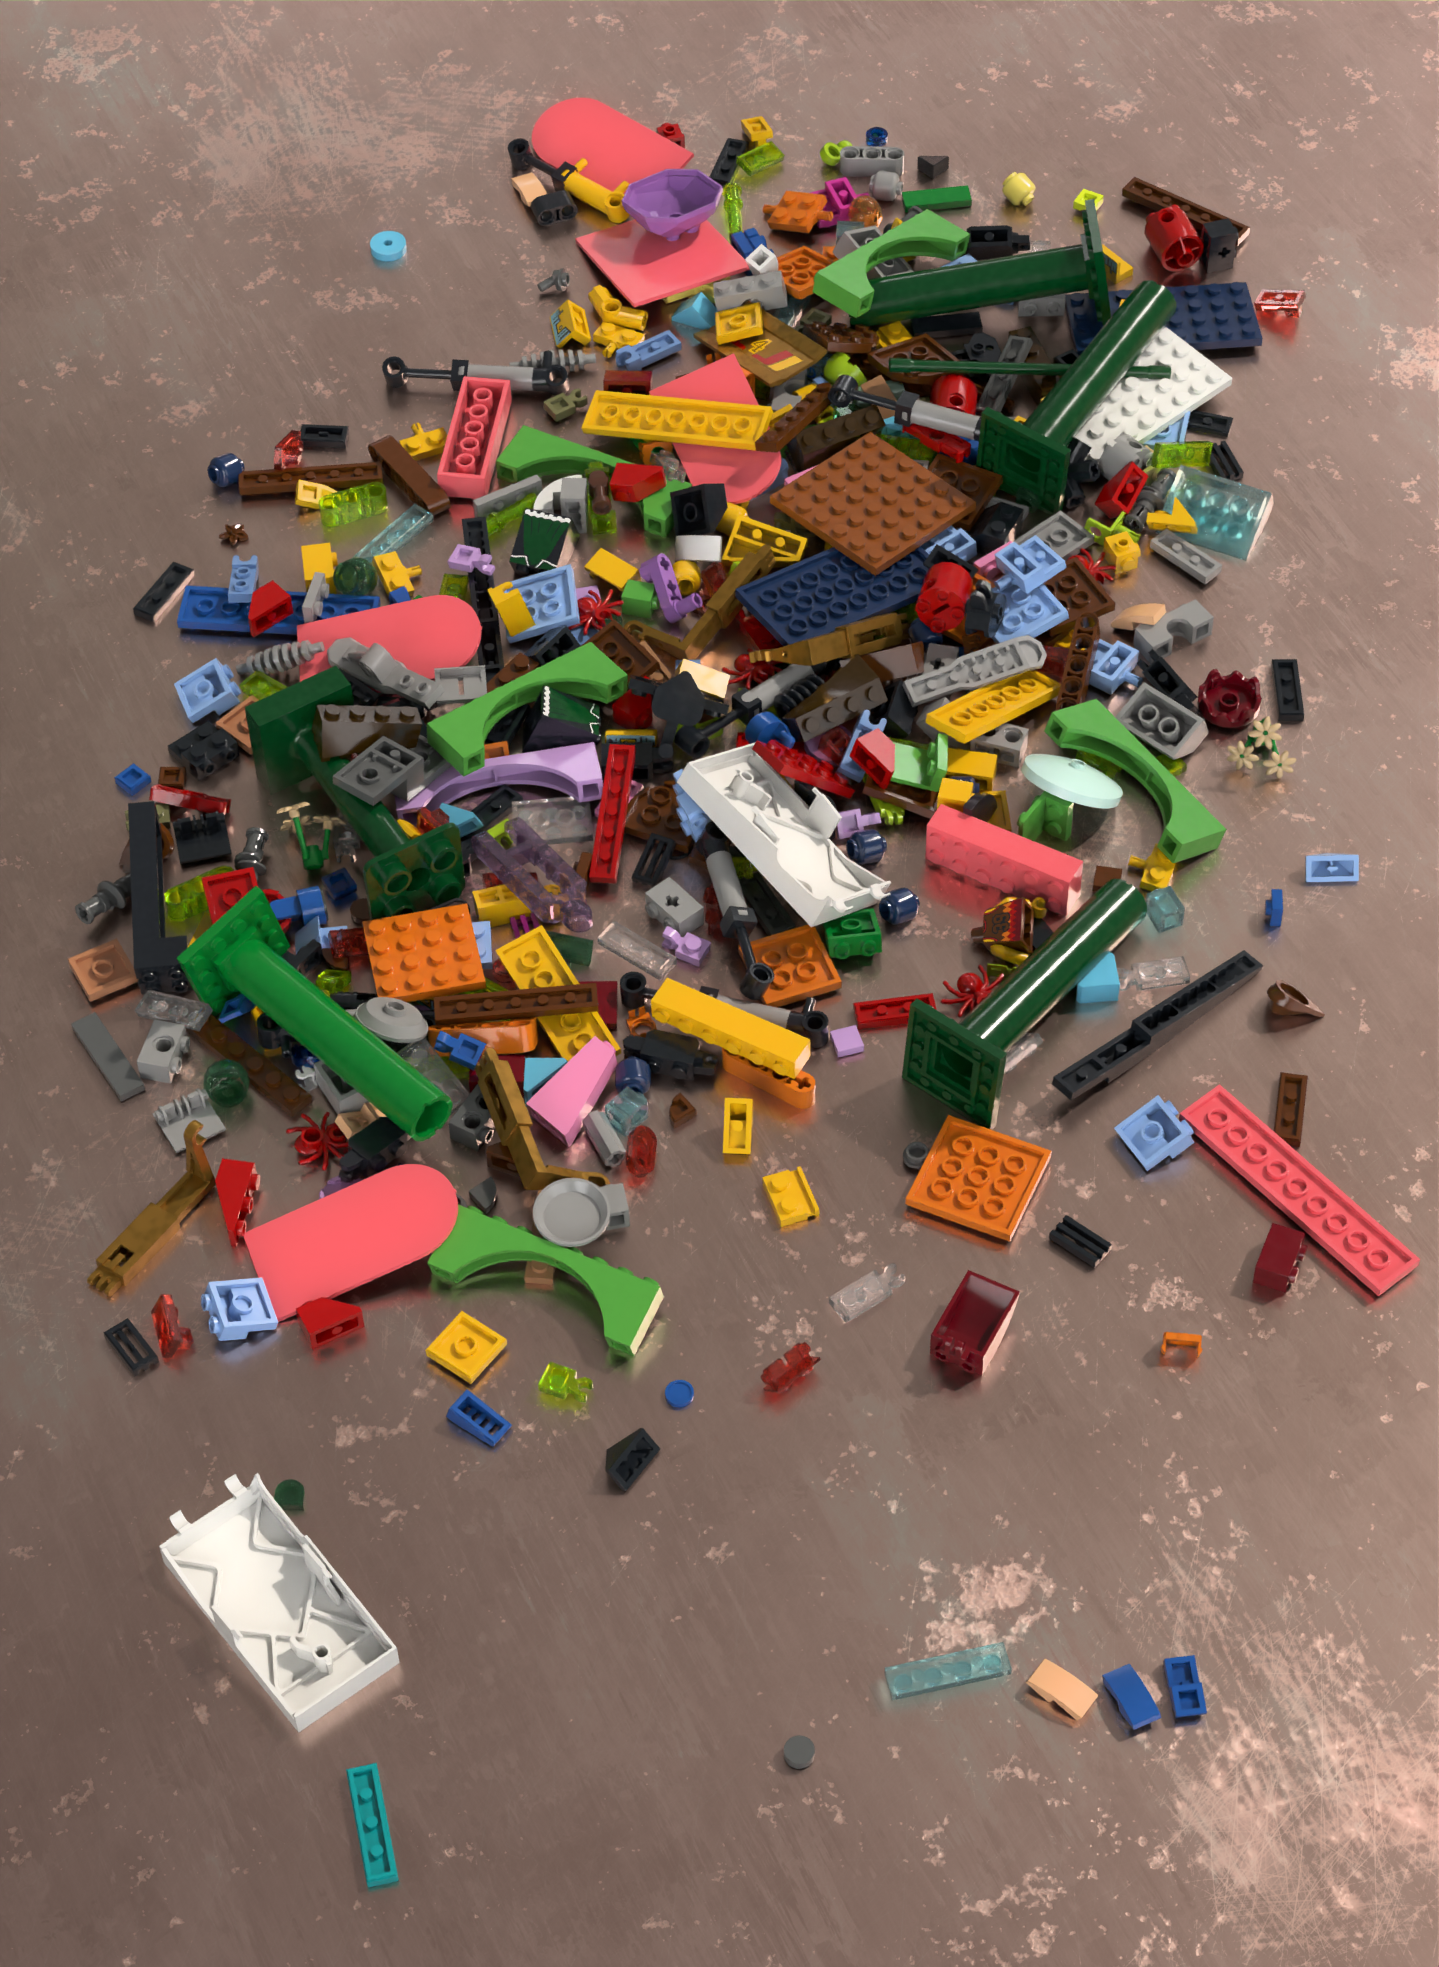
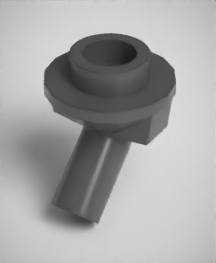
(559, 279)

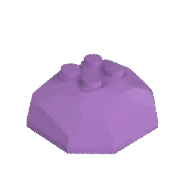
(672, 201)

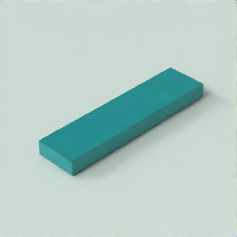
(372, 1825)

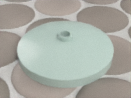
(1072, 780)

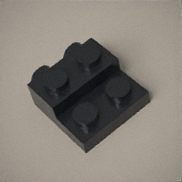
(204, 750)

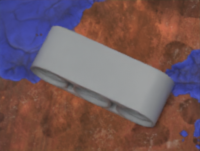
(868, 160)

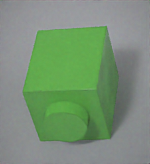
(639, 599)

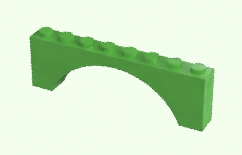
(925, 234)
(543, 454)
(580, 673)
(1093, 729)
(482, 1241)

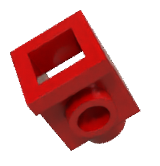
(672, 133)

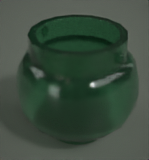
(355, 577)
(226, 1082)

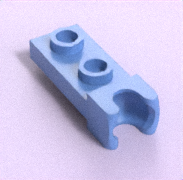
(647, 351)
(243, 579)
(863, 726)

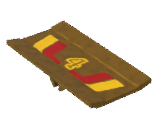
(772, 355)

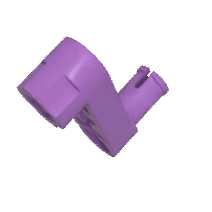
(661, 573)

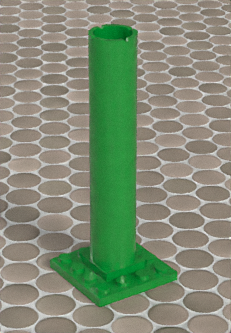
(245, 958)

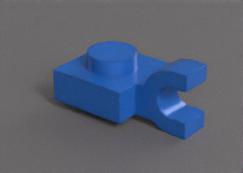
(463, 1050)

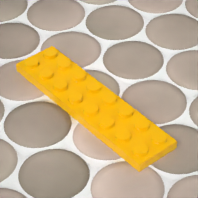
(676, 420)

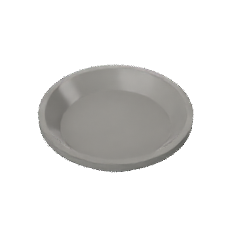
(392, 1020)
(571, 1212)

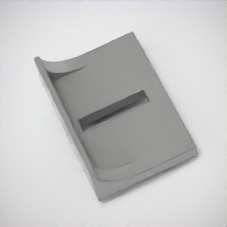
(473, 681)

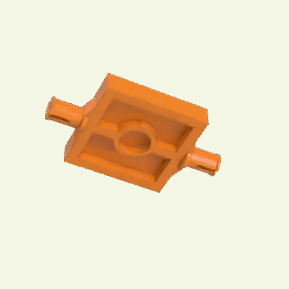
(797, 212)

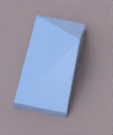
(1331, 867)

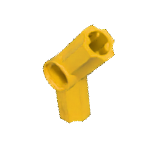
(613, 311)

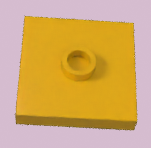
(738, 323)
(466, 1347)

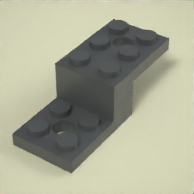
(391, 769)

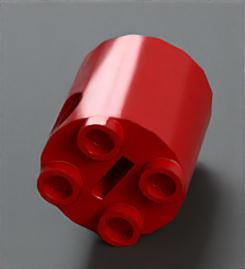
(1173, 238)
(955, 393)
(944, 596)

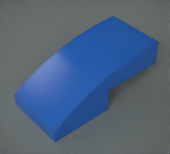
(235, 1008)
(1184, 1686)
(1132, 1696)

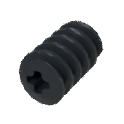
(790, 698)

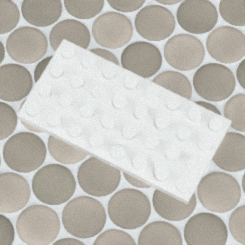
(1150, 405)

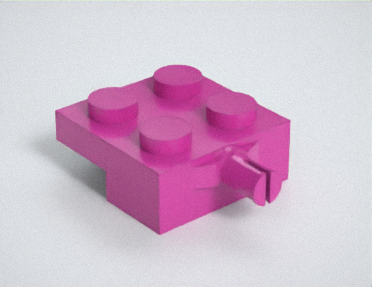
(839, 197)

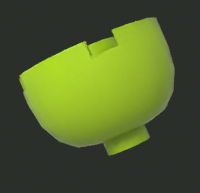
(839, 365)

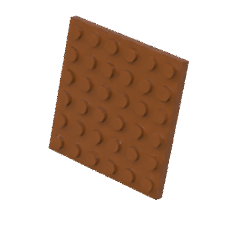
(872, 503)

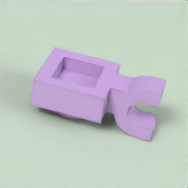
(468, 557)
(853, 821)
(689, 949)

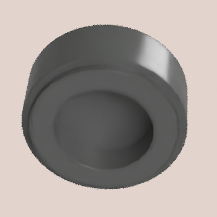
(799, 1752)

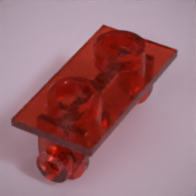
(713, 912)
(780, 1377)

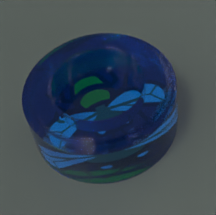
(876, 137)

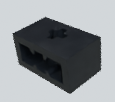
(1219, 245)
(553, 645)

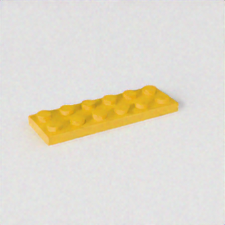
(993, 705)
(536, 963)

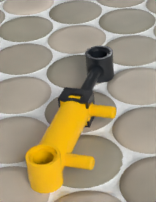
(569, 179)

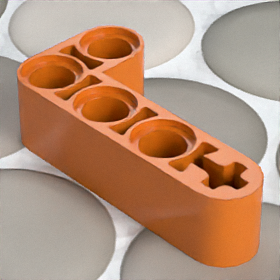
(503, 1036)
(797, 1091)

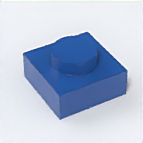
(1274, 907)

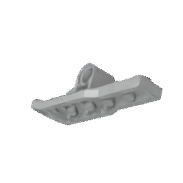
(977, 669)
(381, 672)

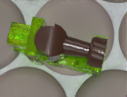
(599, 499)

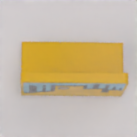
(1115, 267)
(570, 322)
(631, 736)

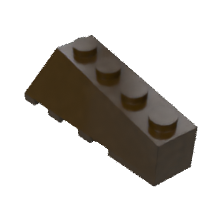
(1037, 385)
(826, 439)
(836, 701)
(352, 729)

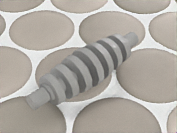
(580, 360)
(280, 657)

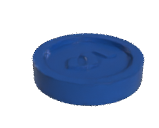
(679, 1393)

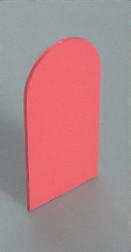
(608, 140)
(741, 470)
(417, 632)
(353, 1236)

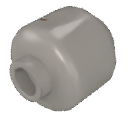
(885, 186)

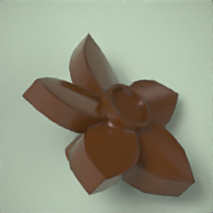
(234, 533)

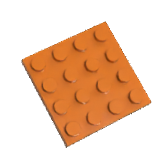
(424, 954)
(978, 1178)

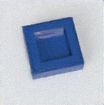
(133, 779)

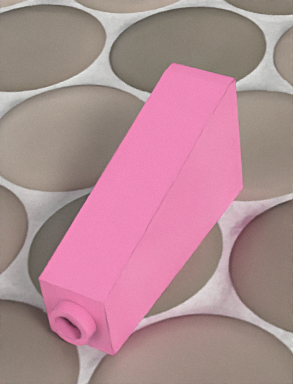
(574, 1091)

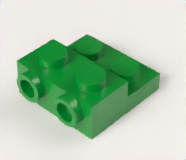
(853, 935)

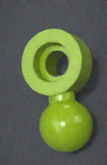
(831, 152)

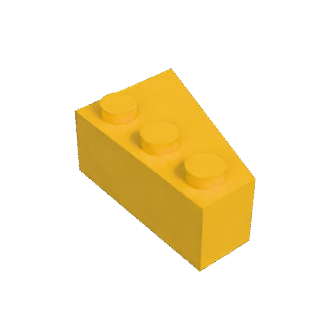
(752, 535)

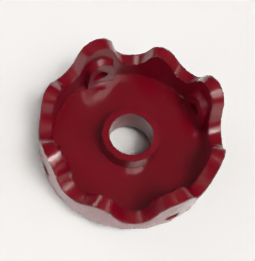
(1231, 687)

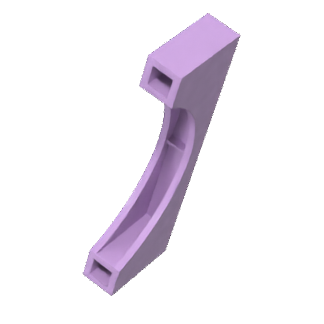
(566, 769)

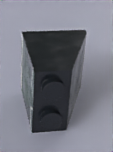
(543, 542)
(560, 722)

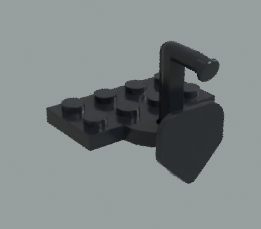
(678, 703)

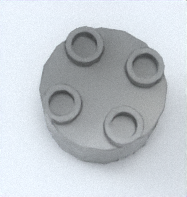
(1124, 451)

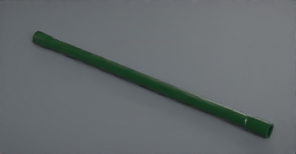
(908, 365)

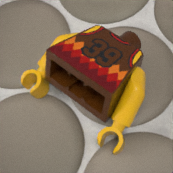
(1009, 928)

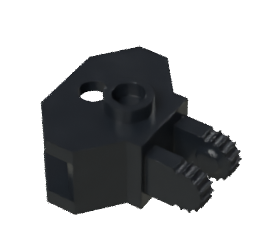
(977, 351)
(984, 610)

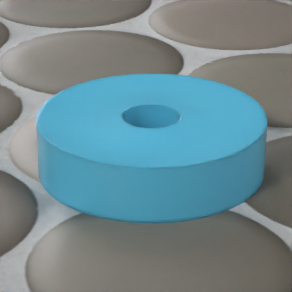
(388, 246)

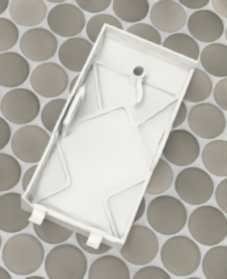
(782, 834)
(278, 1603)

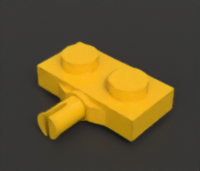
(616, 337)
(424, 443)
(393, 573)
(1156, 870)

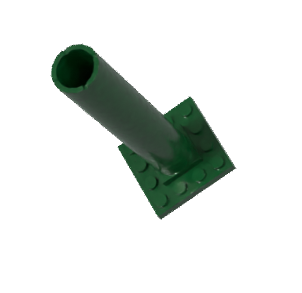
(995, 281)
(1037, 450)
(967, 1059)

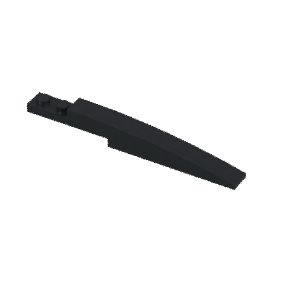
(490, 646)
(1157, 1026)

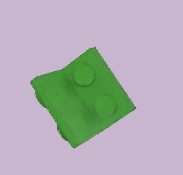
(921, 766)
(1046, 814)

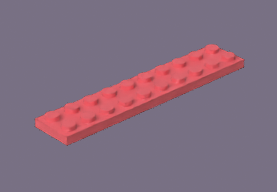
(1300, 1190)

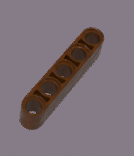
(409, 475)
(1079, 659)

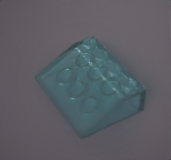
(1225, 511)

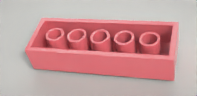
(474, 437)
(1003, 859)

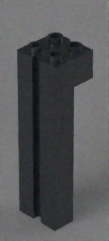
(152, 951)

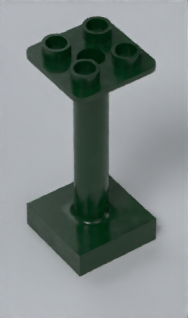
(404, 872)

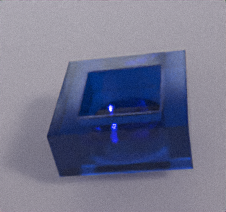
(339, 884)

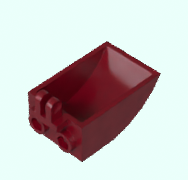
(974, 1323)

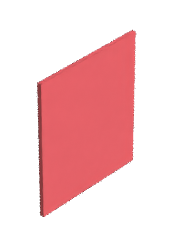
(653, 268)

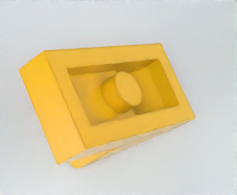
(1179, 521)
(738, 1125)

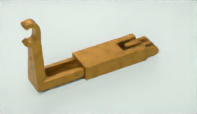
(720, 609)
(842, 643)
(514, 1125)
(156, 1222)

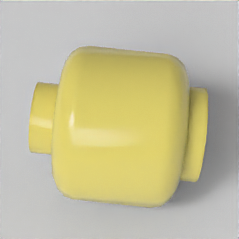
(1018, 189)

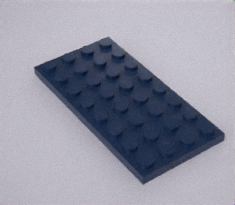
(1204, 316)
(830, 593)

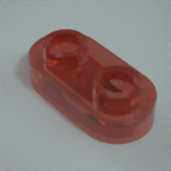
(641, 1151)

